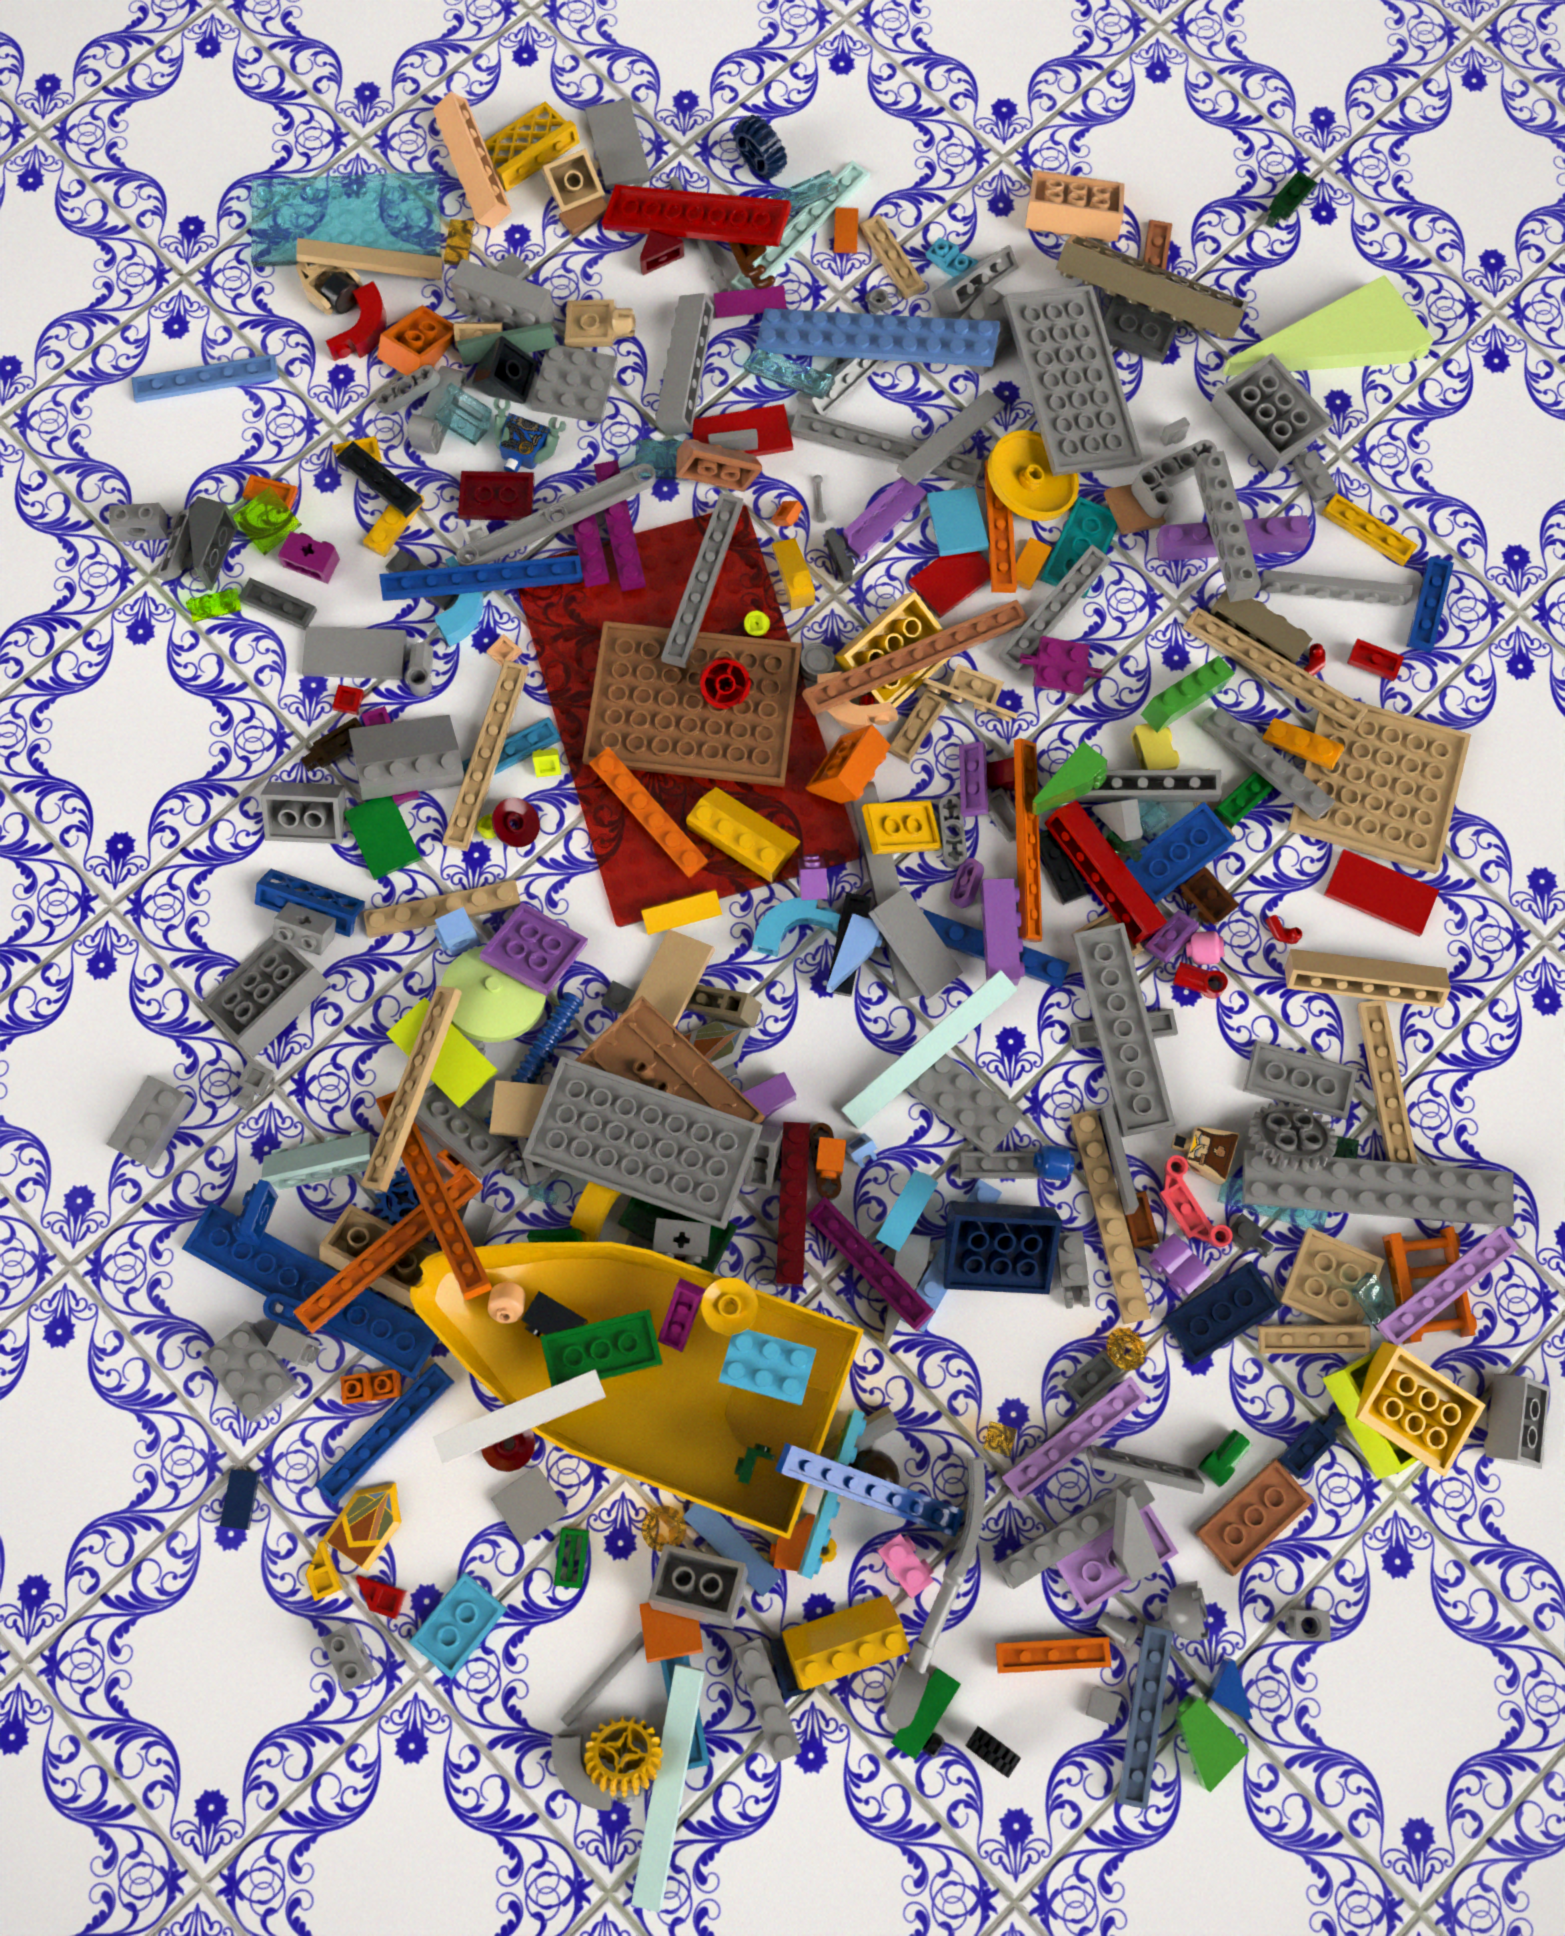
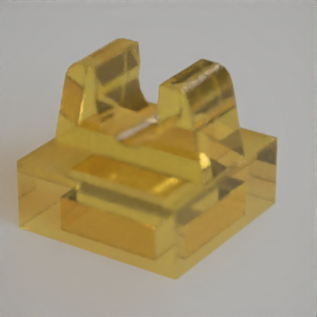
(999, 1438)

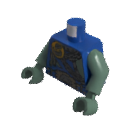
(523, 440)

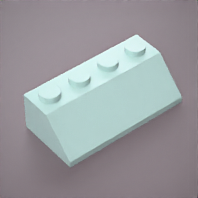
(318, 1162)

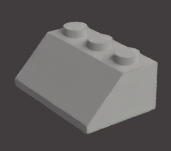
(303, 812)
(150, 1122)
(1517, 1420)

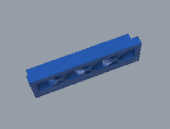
(277, 895)

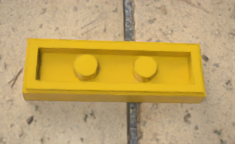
(681, 911)

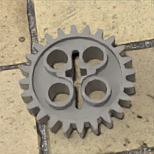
(1292, 1136)

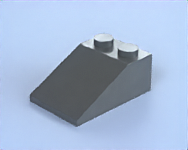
(211, 537)

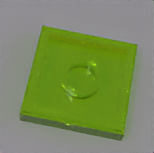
(267, 520)

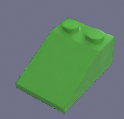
(1074, 779)

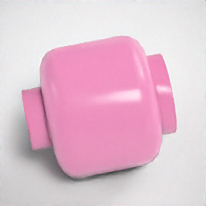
(1205, 948)

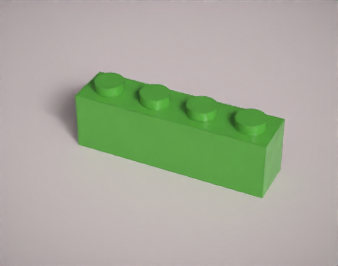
(1187, 694)

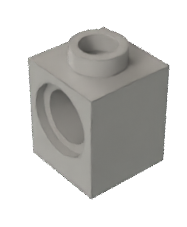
(1320, 1625)

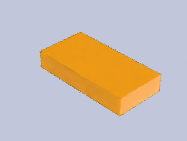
(1031, 562)

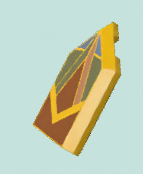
(366, 1524)

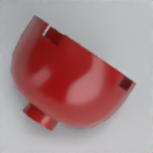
(724, 682)

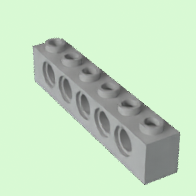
(1227, 526)

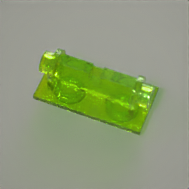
(214, 605)

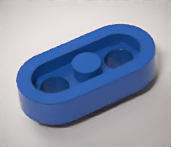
(286, 1316)

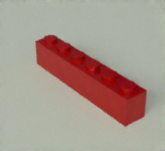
(1105, 872)

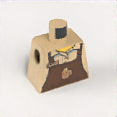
(1208, 1152)

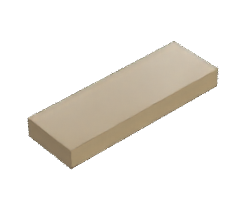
(917, 726)

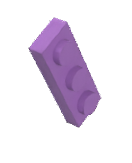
(973, 779)

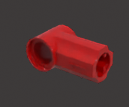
(1197, 980)

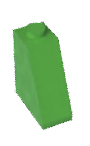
(1209, 1742)

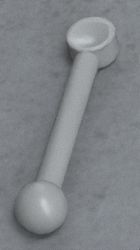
(821, 517)

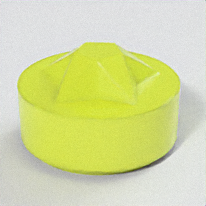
(756, 623)
(485, 827)

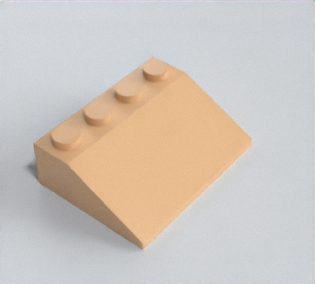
(1075, 206)

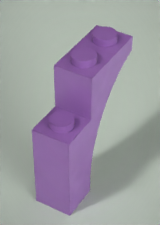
(771, 1096)

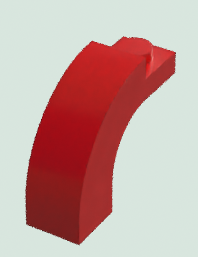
(367, 331)

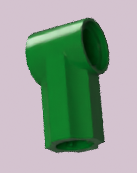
(1220, 1463)

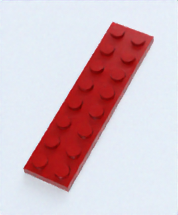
(697, 215)

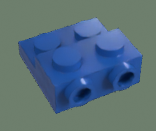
(256, 1213)

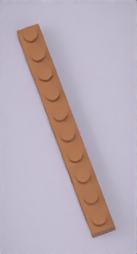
(914, 657)

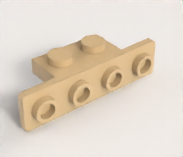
(973, 687)

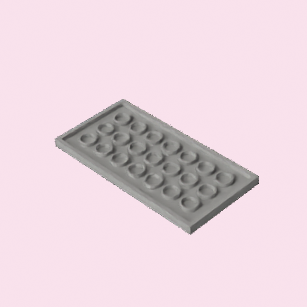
(1072, 380)
(643, 1142)

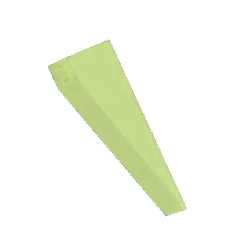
(1355, 331)

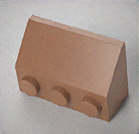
(716, 465)

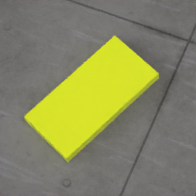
(459, 1067)

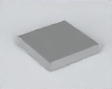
(529, 1505)

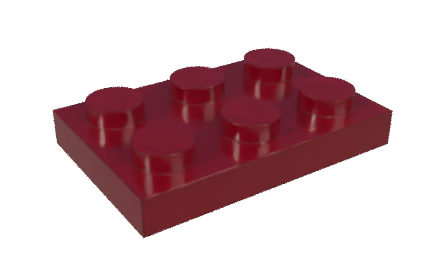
(496, 495)

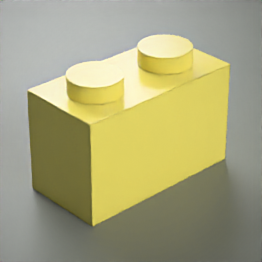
(1154, 749)

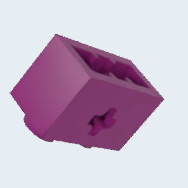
(309, 556)

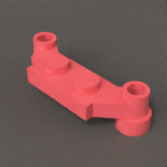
(1186, 1209)

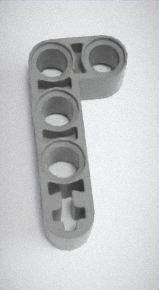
(422, 429)
(1153, 481)

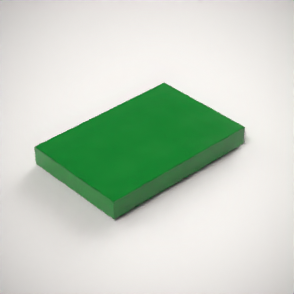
(382, 836)

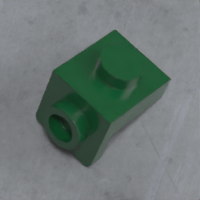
(746, 1465)

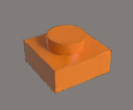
(787, 513)

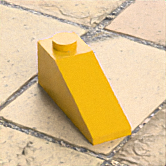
(794, 574)

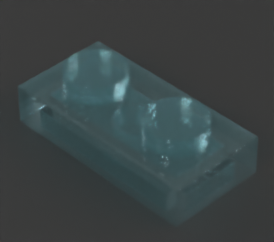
(1373, 1298)

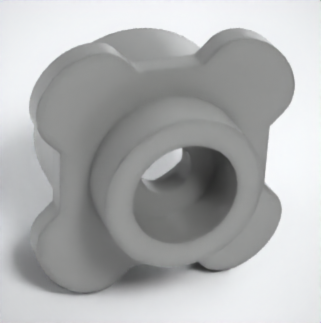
(878, 295)

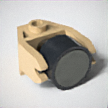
(333, 288)

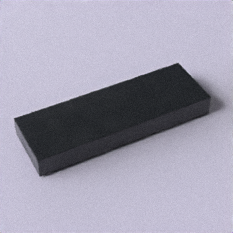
(1060, 869)

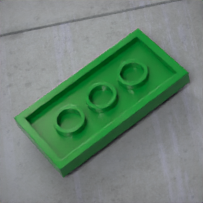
(607, 1346)

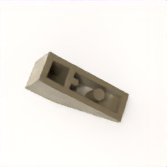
(725, 1005)

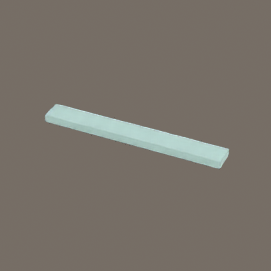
(806, 224)
(929, 1049)
(668, 1788)

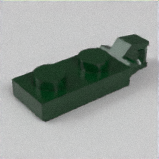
(1290, 198)

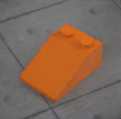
(416, 341)

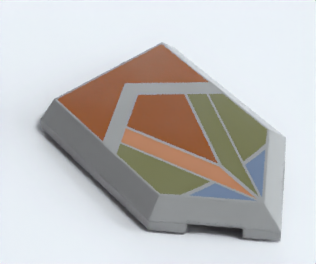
(719, 1041)

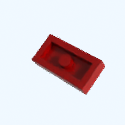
(1375, 660)

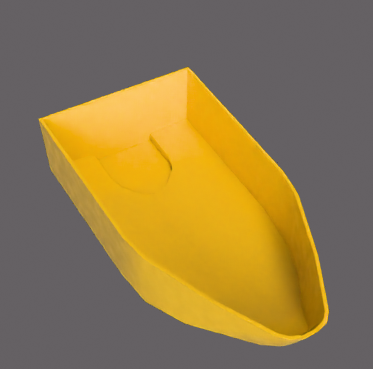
(660, 1423)

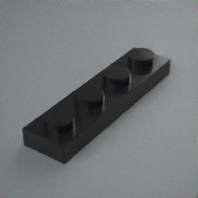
(379, 479)
(857, 905)

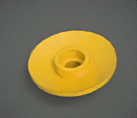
(729, 1291)

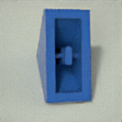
(1228, 1689)

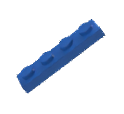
(1430, 604)

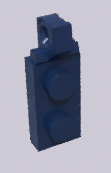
(1311, 1445)

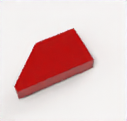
(381, 1596)

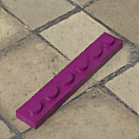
(621, 534)
(871, 1264)

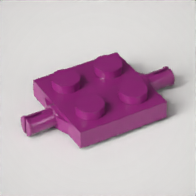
(1061, 665)

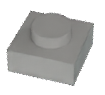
(1175, 432)

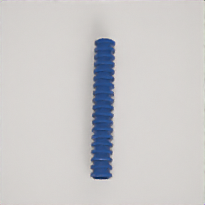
(546, 1041)

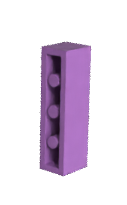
(1000, 929)

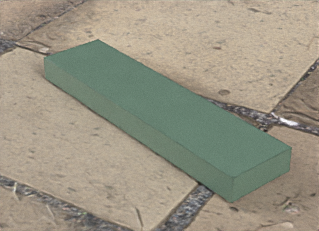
(527, 339)

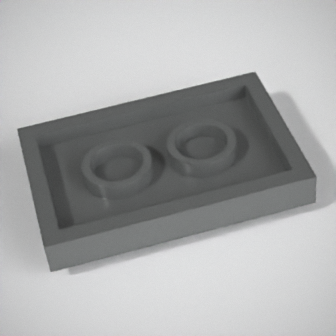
(1139, 329)

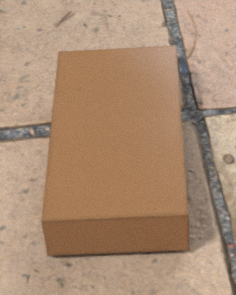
(583, 215)

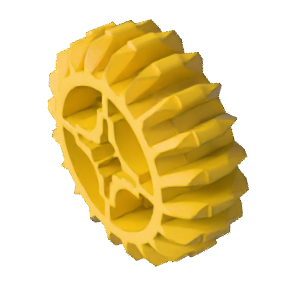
(604, 1747)

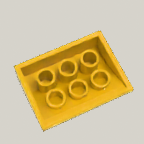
(894, 629)
(1417, 1407)

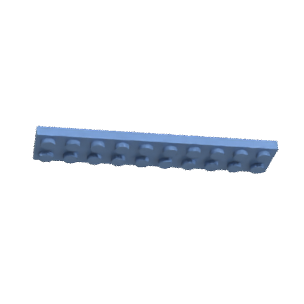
(879, 337)

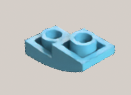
(948, 258)

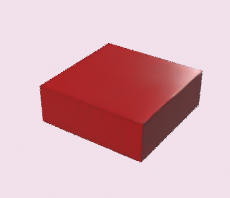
(348, 699)

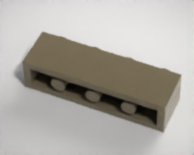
(1262, 626)

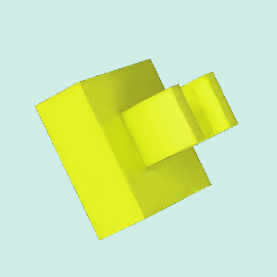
(546, 762)

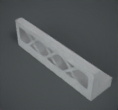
(847, 375)

